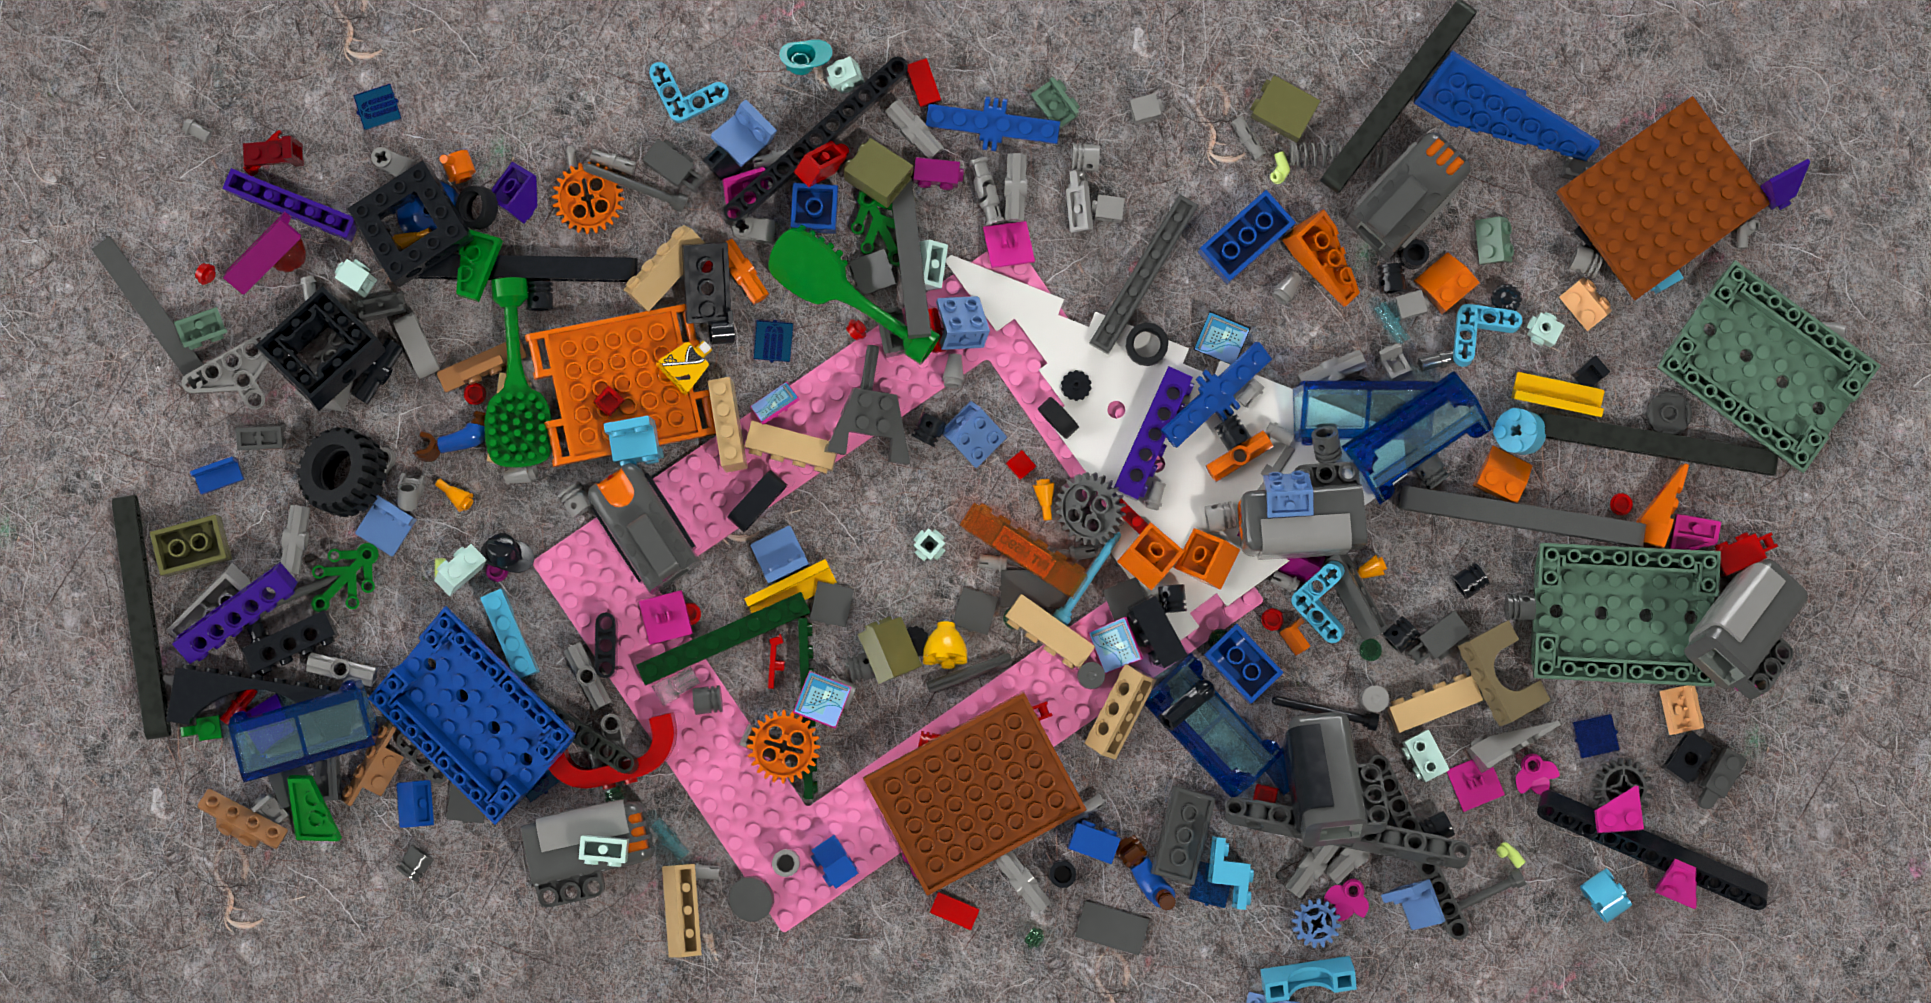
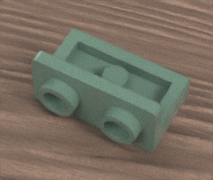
(1055, 102)
(1494, 240)
(200, 327)

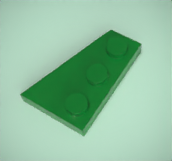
(476, 265)
(310, 812)

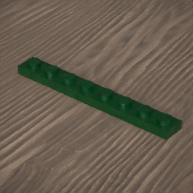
(723, 638)
(805, 653)

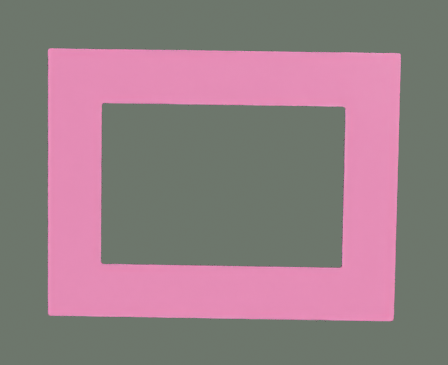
(744, 809)

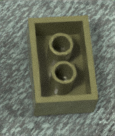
(190, 545)

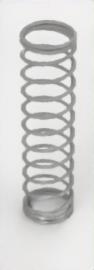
(1294, 154)

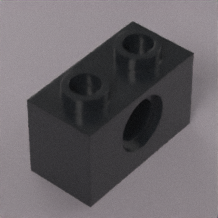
(1676, 762)

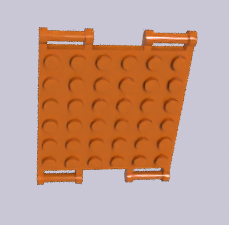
(625, 357)

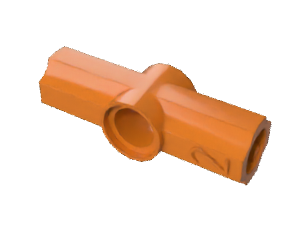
(745, 274)
(1251, 448)

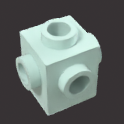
(845, 75)
(1552, 329)
(929, 536)

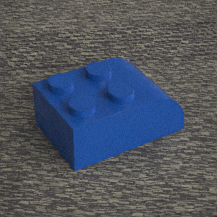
(1243, 664)

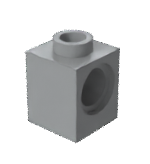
(1145, 108)
(1108, 208)
(1411, 305)

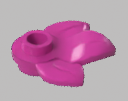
(1535, 778)
(1348, 903)

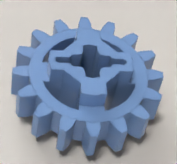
(1311, 933)

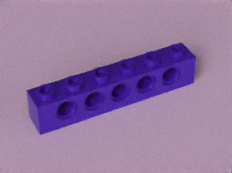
(296, 206)
(1172, 379)
(276, 578)

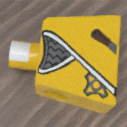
(685, 365)

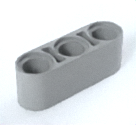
(416, 345)

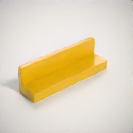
(1558, 394)
(802, 581)

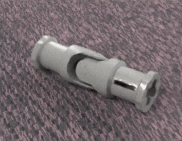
(987, 195)

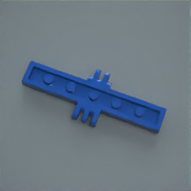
(993, 123)
(1216, 394)

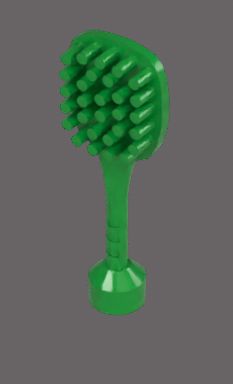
(819, 275)
(517, 413)

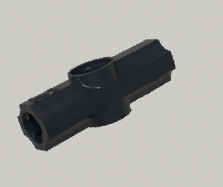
(377, 372)

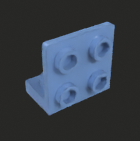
(744, 134)
(963, 323)
(973, 434)
(1288, 494)
(385, 526)
(779, 555)
(1418, 903)

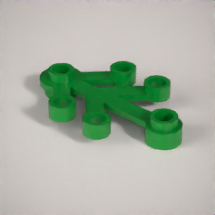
(879, 223)
(347, 574)

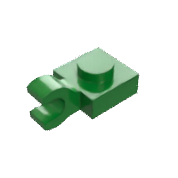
(206, 728)

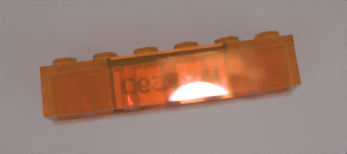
(1023, 550)

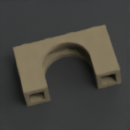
(1480, 658)

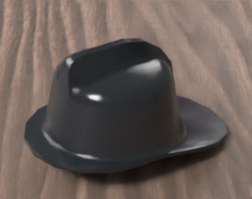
(507, 553)

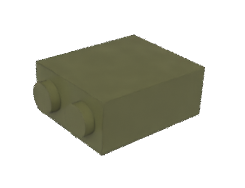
(1284, 108)
(878, 172)
(889, 649)

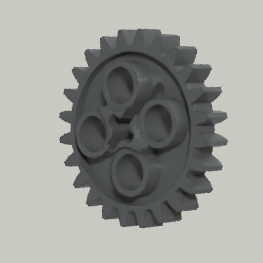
(1107, 517)

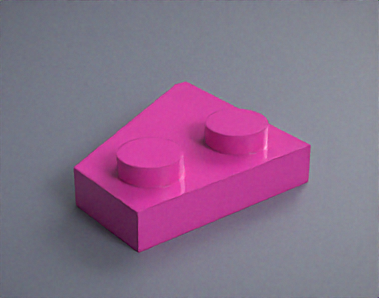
(1621, 813)
(1679, 884)

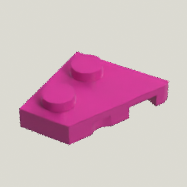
(735, 184)
(1693, 532)

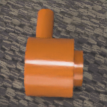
(458, 166)

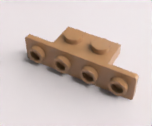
(475, 367)
(377, 767)
(241, 822)

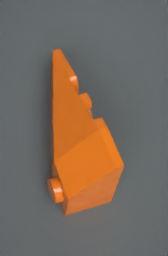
(1318, 250)
(1658, 512)

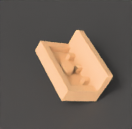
(1586, 303)
(1681, 709)

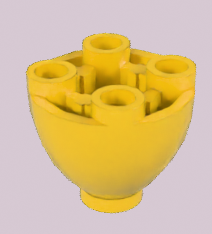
(945, 647)

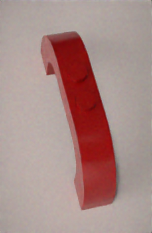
(663, 742)

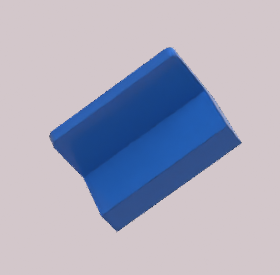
(218, 475)
(415, 804)

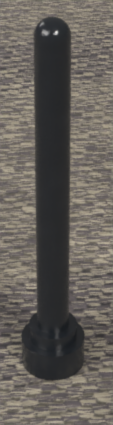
(1368, 720)

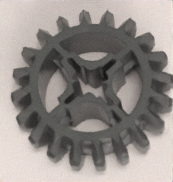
(1621, 766)

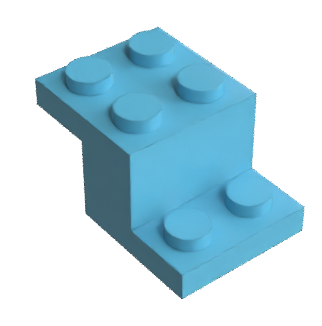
(634, 441)
(1230, 873)

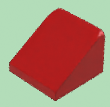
(1020, 465)

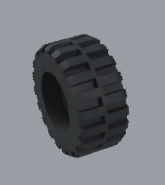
(320, 465)

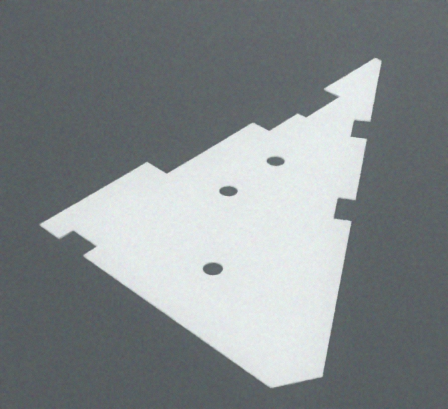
(1105, 442)

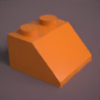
(1446, 282)
(1503, 475)
(1150, 556)
(1207, 558)

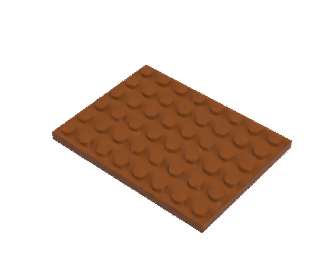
(1663, 197)
(974, 793)

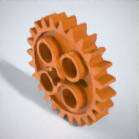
(568, 203)
(789, 726)

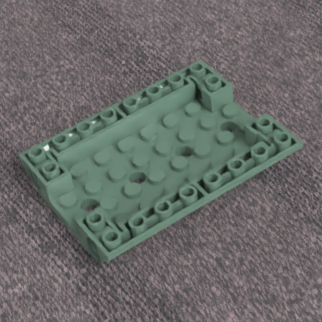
(1781, 343)
(1624, 584)

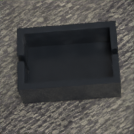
(1156, 631)

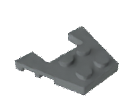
(872, 415)

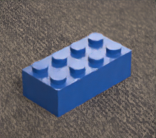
(1246, 237)

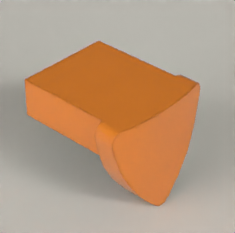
(1294, 637)

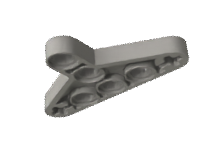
(227, 377)

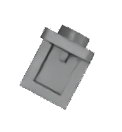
(1394, 362)
(268, 807)

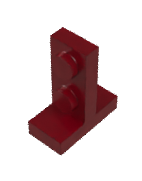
(273, 152)

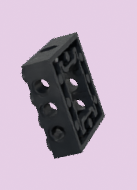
(448, 237)
(303, 327)

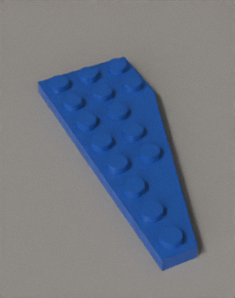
(1477, 100)

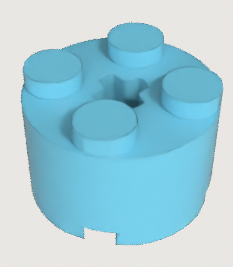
(1508, 427)
(1605, 895)

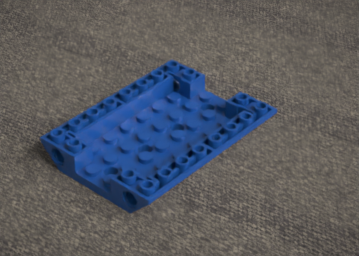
(458, 731)

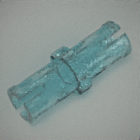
(1391, 323)
(669, 839)

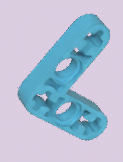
(686, 102)
(1477, 321)
(1313, 598)

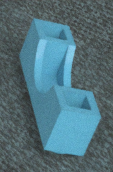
(509, 635)
(1332, 973)

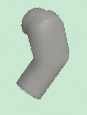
(1746, 230)

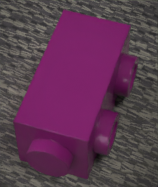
(938, 173)

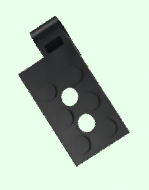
(711, 307)

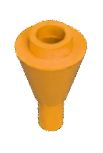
(407, 239)
(1044, 494)
(460, 499)
(1372, 568)

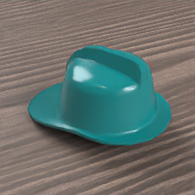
(805, 55)

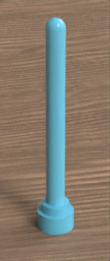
(1064, 613)

